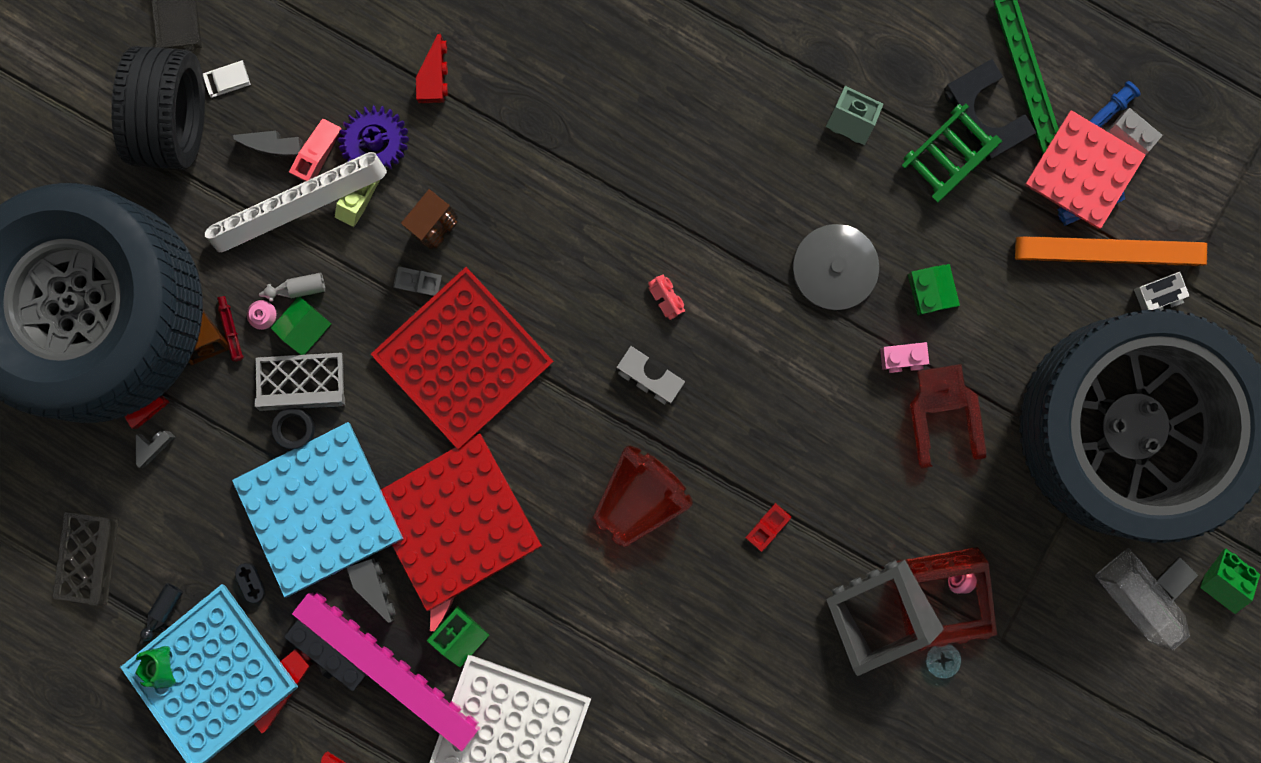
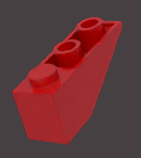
(430, 78)

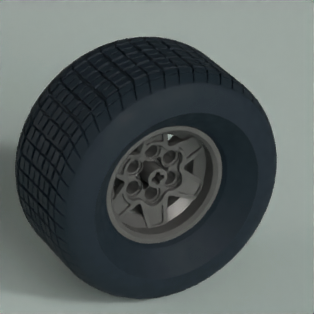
(147, 282)

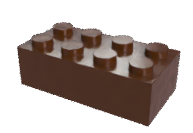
(430, 220)

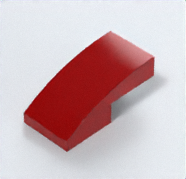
(768, 527)

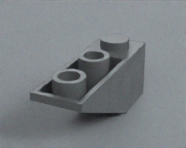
(368, 583)

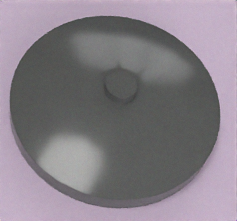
(835, 267)

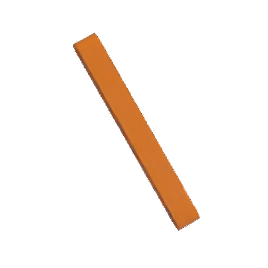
(1111, 251)

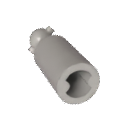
(296, 287)

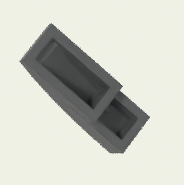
(270, 143)

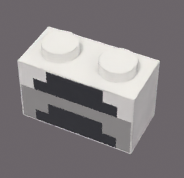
(1162, 292)

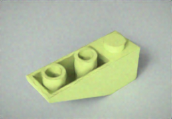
(353, 205)

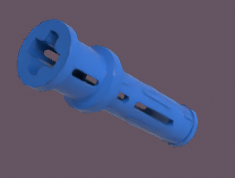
(1118, 102)

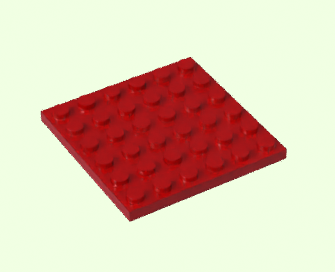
(462, 358)
(457, 522)

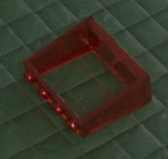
(952, 565)

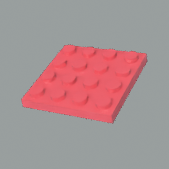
(1085, 169)

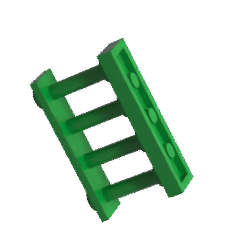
(972, 158)

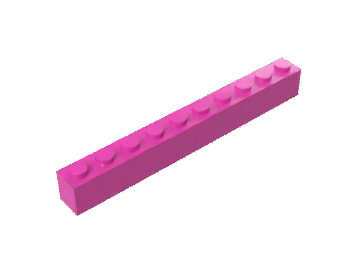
(386, 670)

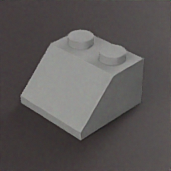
(1135, 131)

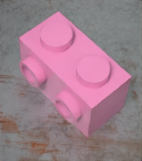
(903, 356)

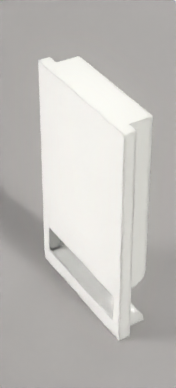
(228, 78)

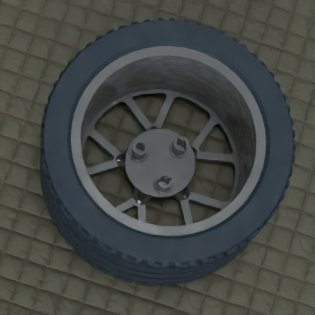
(1138, 426)

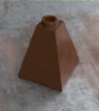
(207, 336)

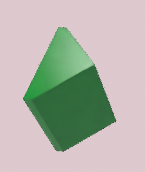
(301, 326)

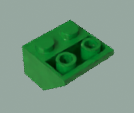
(1231, 581)
(458, 637)

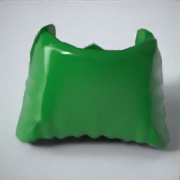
(155, 668)

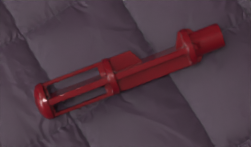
(229, 328)

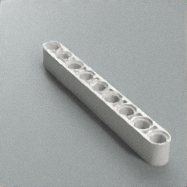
(296, 202)

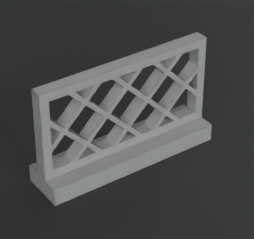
(299, 400)

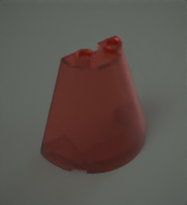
(639, 497)

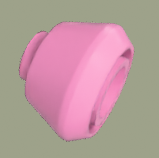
(263, 320)
(962, 584)

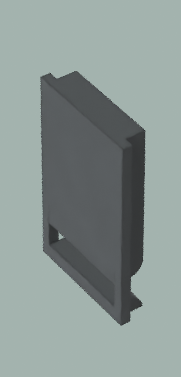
(1177, 578)

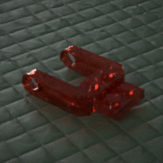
(942, 391)

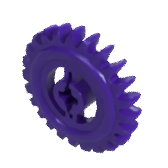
(368, 125)

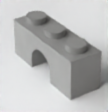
(633, 367)

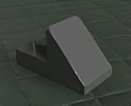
(148, 451)

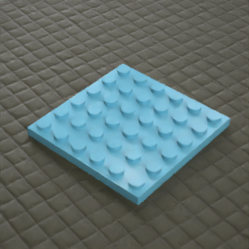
(317, 509)
(221, 676)

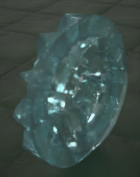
(950, 667)

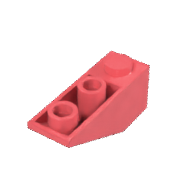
(315, 151)

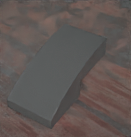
(417, 281)

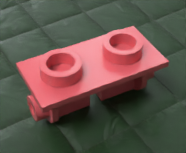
(662, 287)

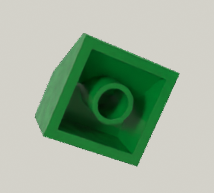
(933, 289)

